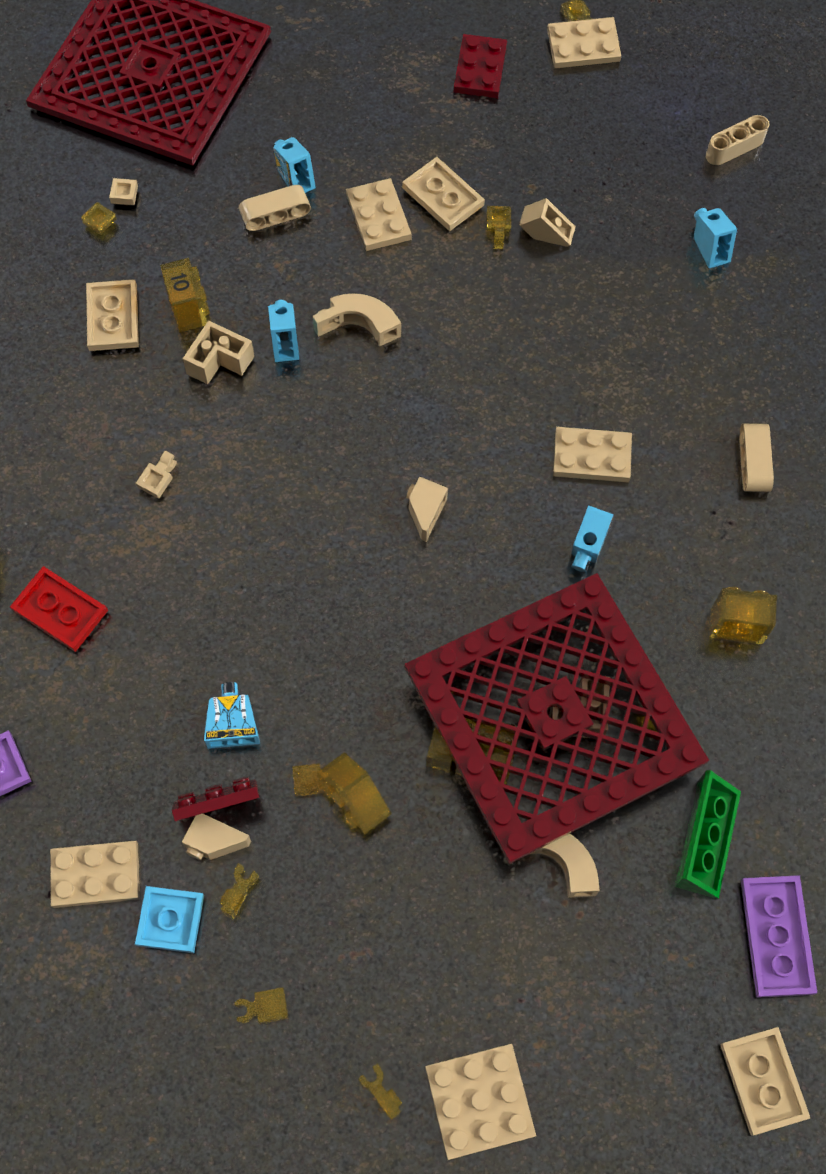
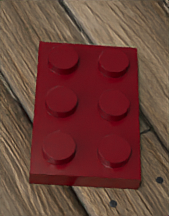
(480, 66)
(215, 798)

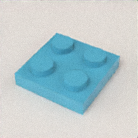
(169, 919)

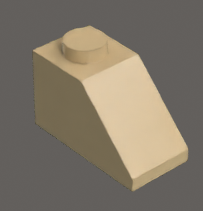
(547, 223)
(426, 504)
(213, 838)

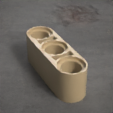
(737, 140)
(274, 207)
(756, 457)

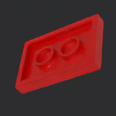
(59, 608)

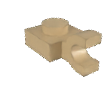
(156, 478)

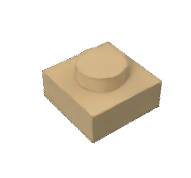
(123, 191)

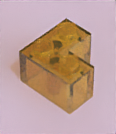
(355, 791)

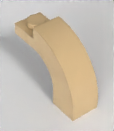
(360, 311)
(576, 863)

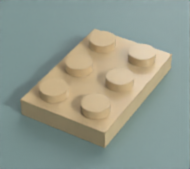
(584, 42)
(443, 193)
(378, 214)
(112, 315)
(592, 454)
(94, 874)
(764, 1081)

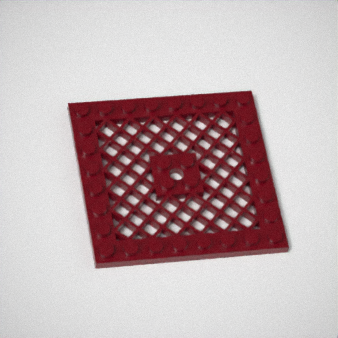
(178, 143)
(614, 792)

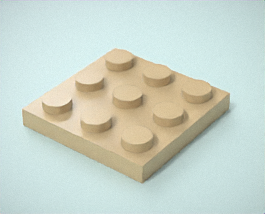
(480, 1101)

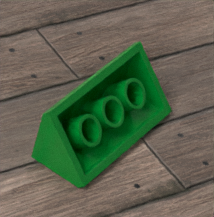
(708, 836)

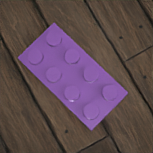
(778, 936)

